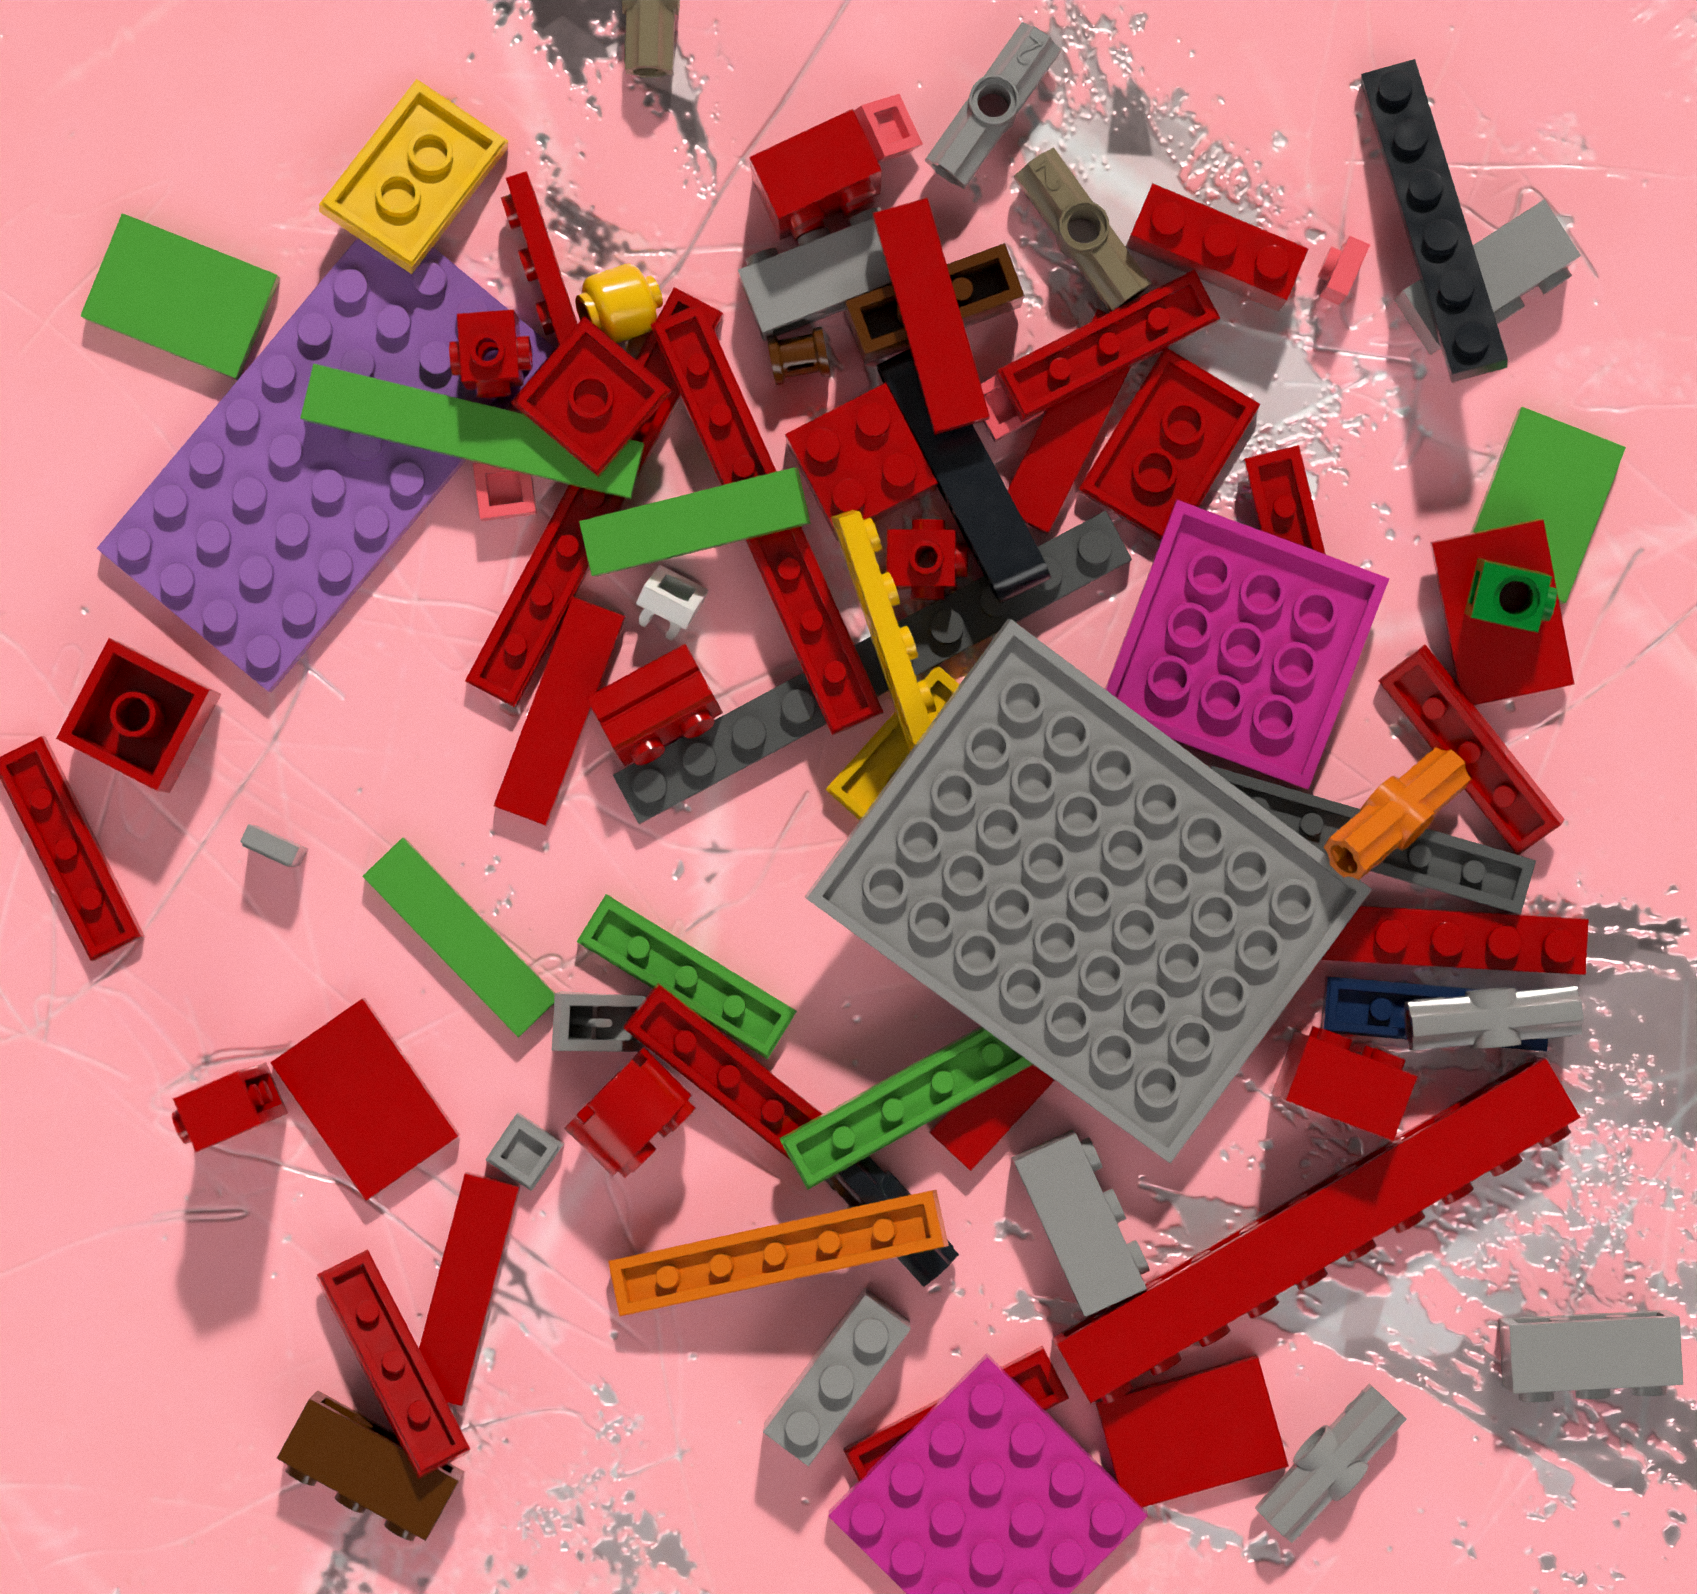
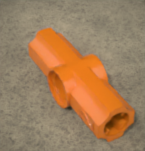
(1397, 813)

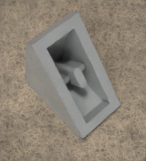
(594, 1022)

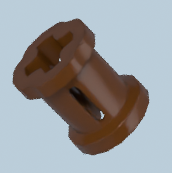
(798, 356)

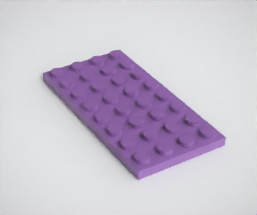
(283, 519)

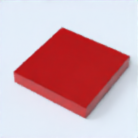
(591, 397)

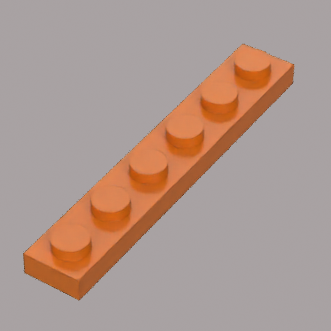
(778, 1253)

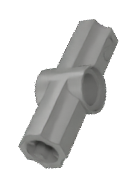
(1013, 78)
(1493, 1017)
(1330, 1463)

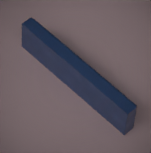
(1379, 1007)

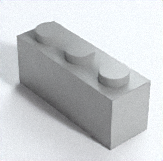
(1512, 261)
(815, 276)
(1082, 1221)
(1591, 1354)
(836, 1376)

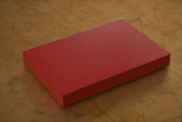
(1168, 444)
(1490, 657)
(365, 1098)
(1193, 1432)

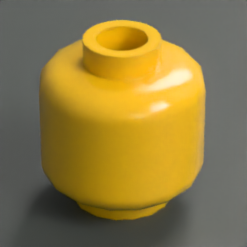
(620, 302)

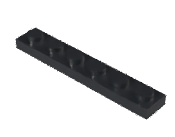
(1434, 221)

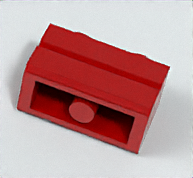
(655, 707)

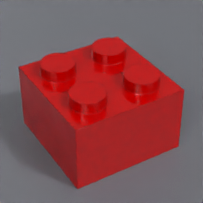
(817, 176)
(861, 458)
(138, 716)
(1346, 1086)

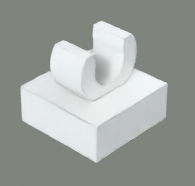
(670, 598)

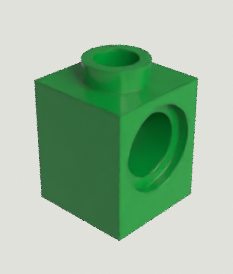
(1485, 591)

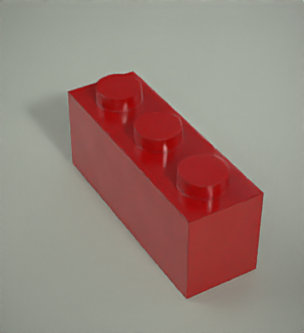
(1217, 247)
(227, 1107)

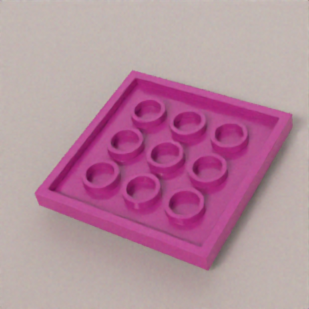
(1245, 643)
(987, 1498)

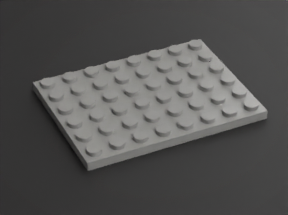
(1088, 891)

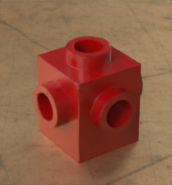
(485, 333)
(908, 546)

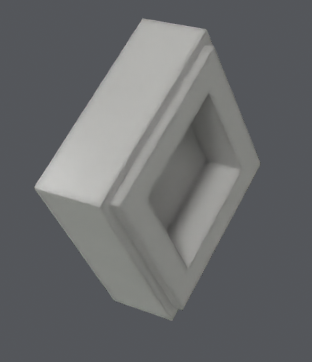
(273, 846)
(524, 1151)

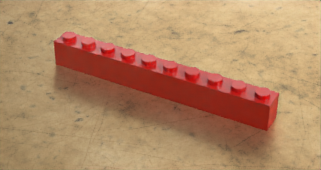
(1318, 1228)

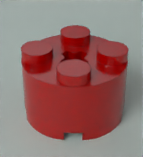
(629, 1113)

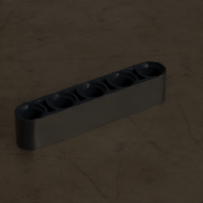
(970, 489)

